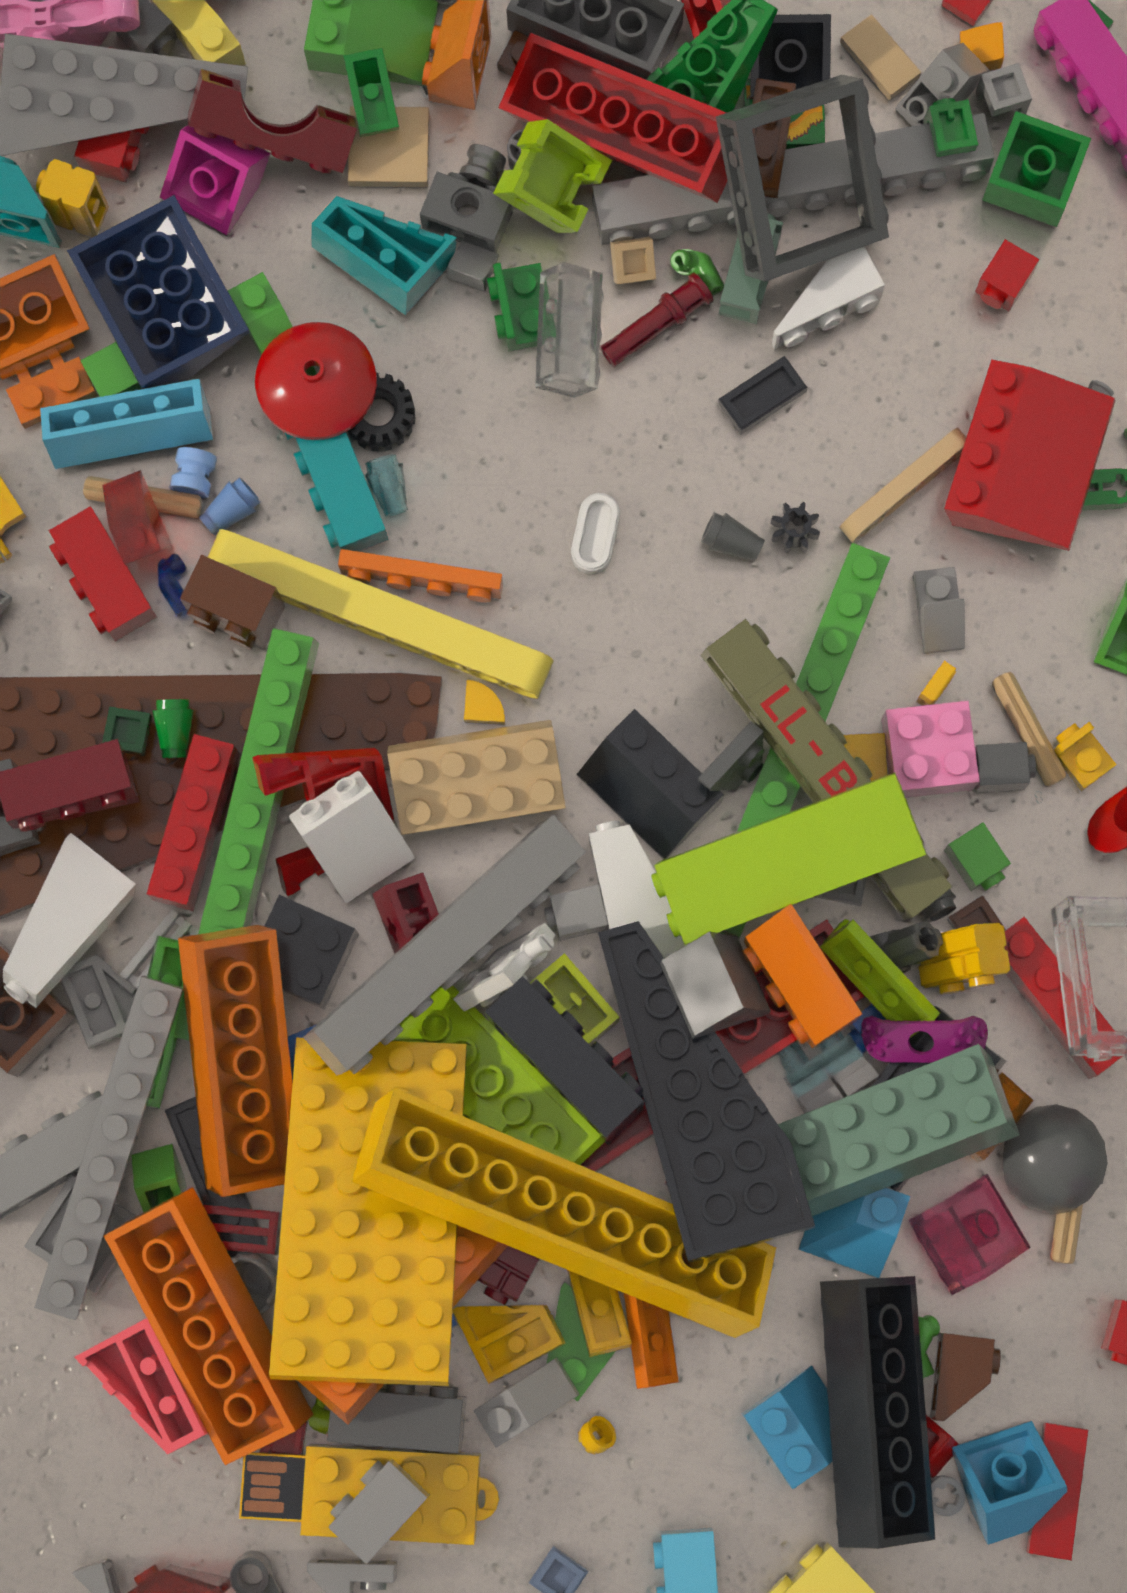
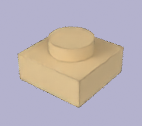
(633, 260)

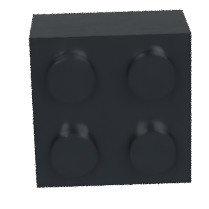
(310, 950)

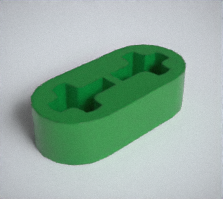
(1106, 499)

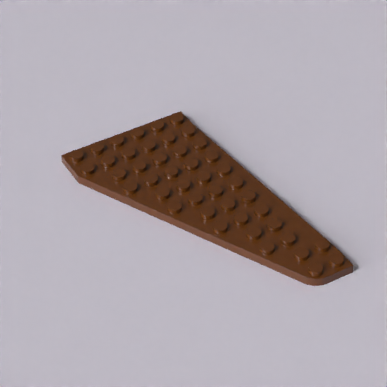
(70, 713)

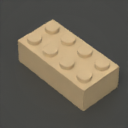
(476, 777)

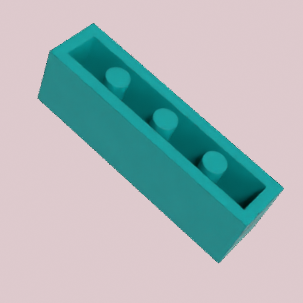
(340, 492)

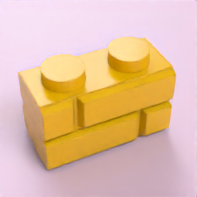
(72, 197)
(966, 956)

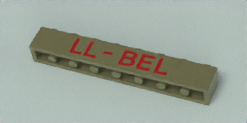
(810, 747)

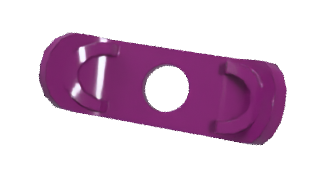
(890, 1039)

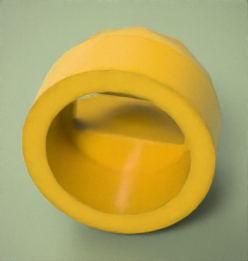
(604, 1430)

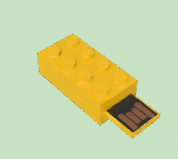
(314, 1483)

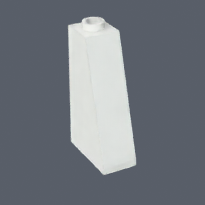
(628, 886)
(68, 916)

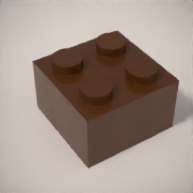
(232, 603)

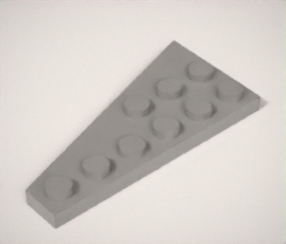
(84, 92)

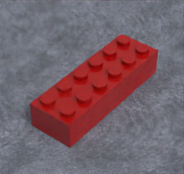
(619, 116)

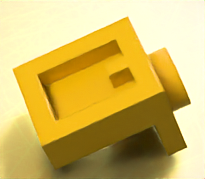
(1082, 755)

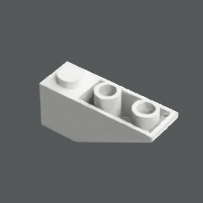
(838, 289)

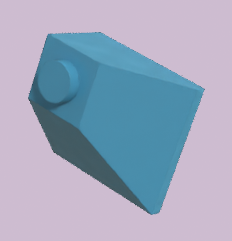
(858, 1232)
(1008, 1480)

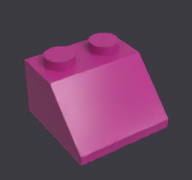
(213, 178)

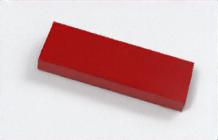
(1055, 1531)

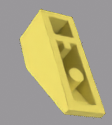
(202, 31)

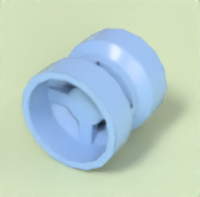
(193, 469)

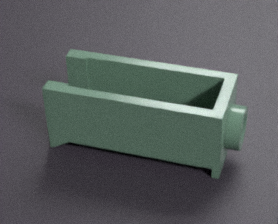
(743, 294)

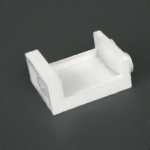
(352, 836)

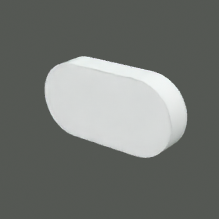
(595, 533)

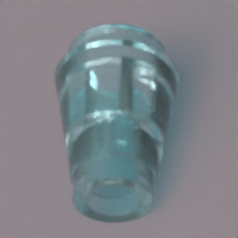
(388, 484)

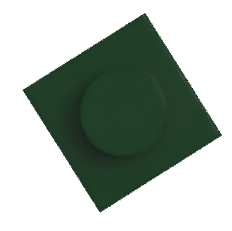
(129, 728)

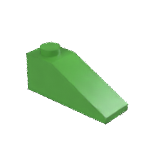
(261, 312)

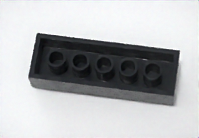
(877, 1412)

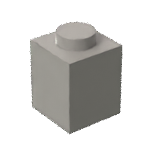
(577, 913)

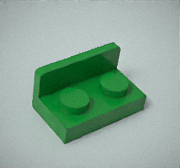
(518, 299)

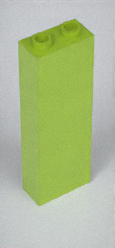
(788, 859)

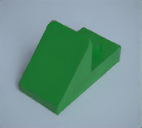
(371, 92)

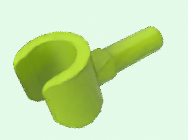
(320, 1419)

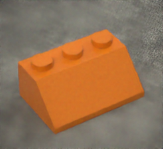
(37, 310)
(800, 978)

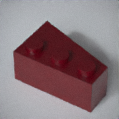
(67, 786)

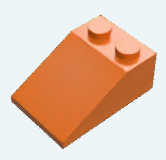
(459, 54)

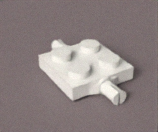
(504, 968)

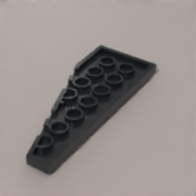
(715, 1138)

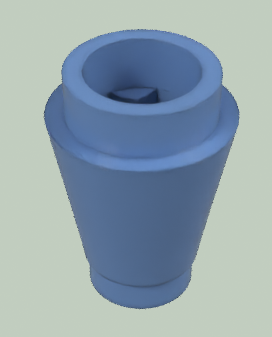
(230, 506)

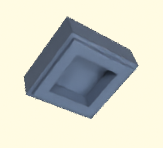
(558, 1573)

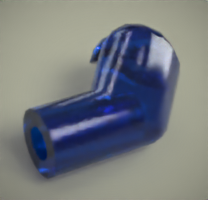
(167, 582)

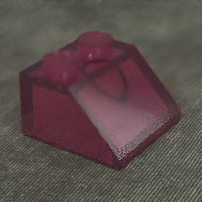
(969, 1234)

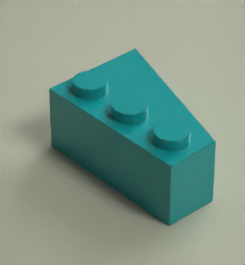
(380, 252)

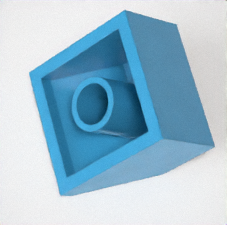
(795, 1426)

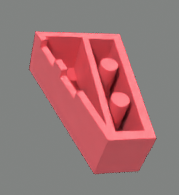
(145, 1382)

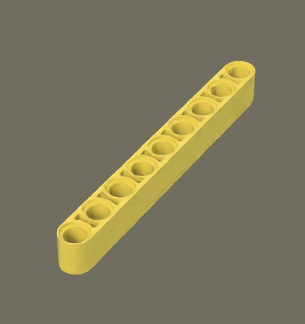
(387, 616)

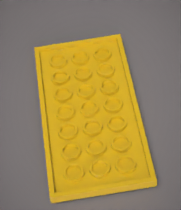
(358, 1272)

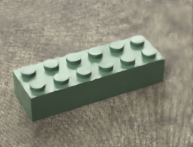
(900, 1128)

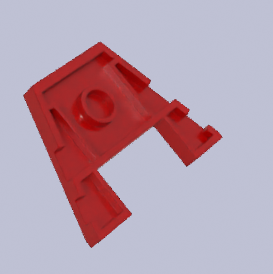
(317, 773)

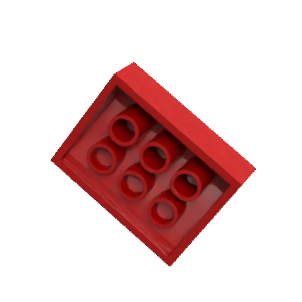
(1028, 456)

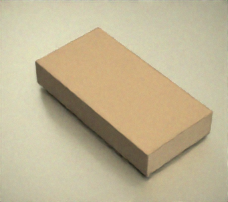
(880, 57)

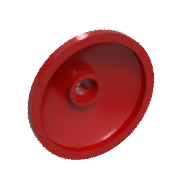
(322, 403)

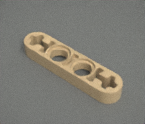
(904, 486)

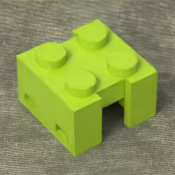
(550, 174)

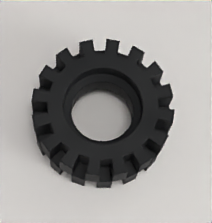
(397, 427)

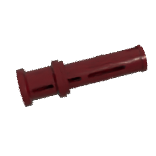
(671, 310)

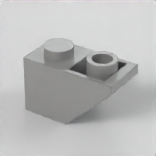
(950, 75)

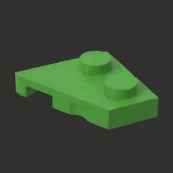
(574, 1353)

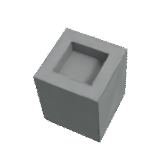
(1004, 90)

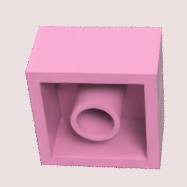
(931, 748)

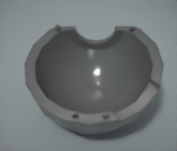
(1054, 1159)

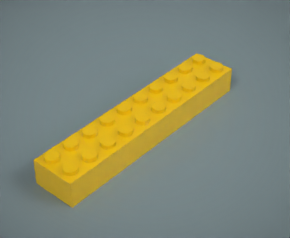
(556, 1212)

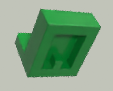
(951, 127)

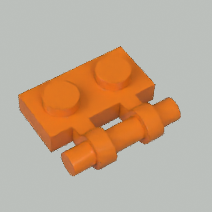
(60, 385)

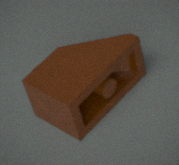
(961, 1371)

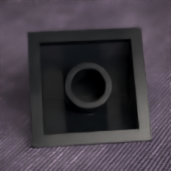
(795, 51)

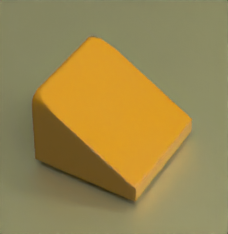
(986, 44)

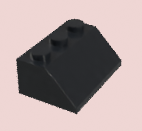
(649, 784)

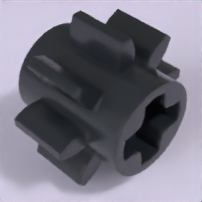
(799, 517)

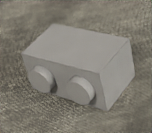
(378, 1510)

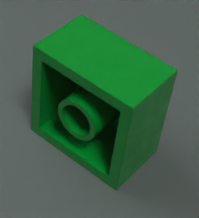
(1036, 169)

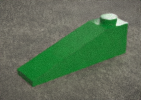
(721, 56)

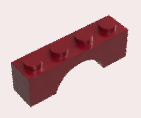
(319, 138)

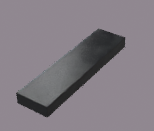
(185, 1126)

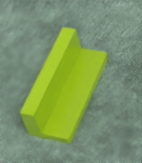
(876, 975)

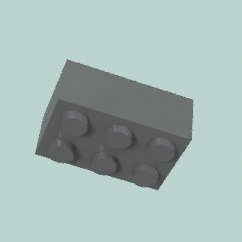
(406, 1420)

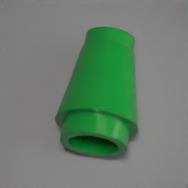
(173, 726)

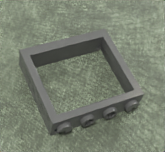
(747, 188)

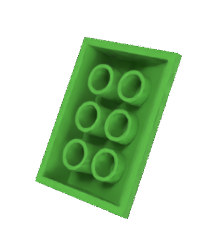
(363, 25)

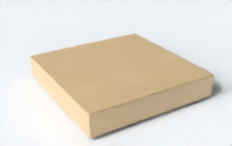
(392, 157)

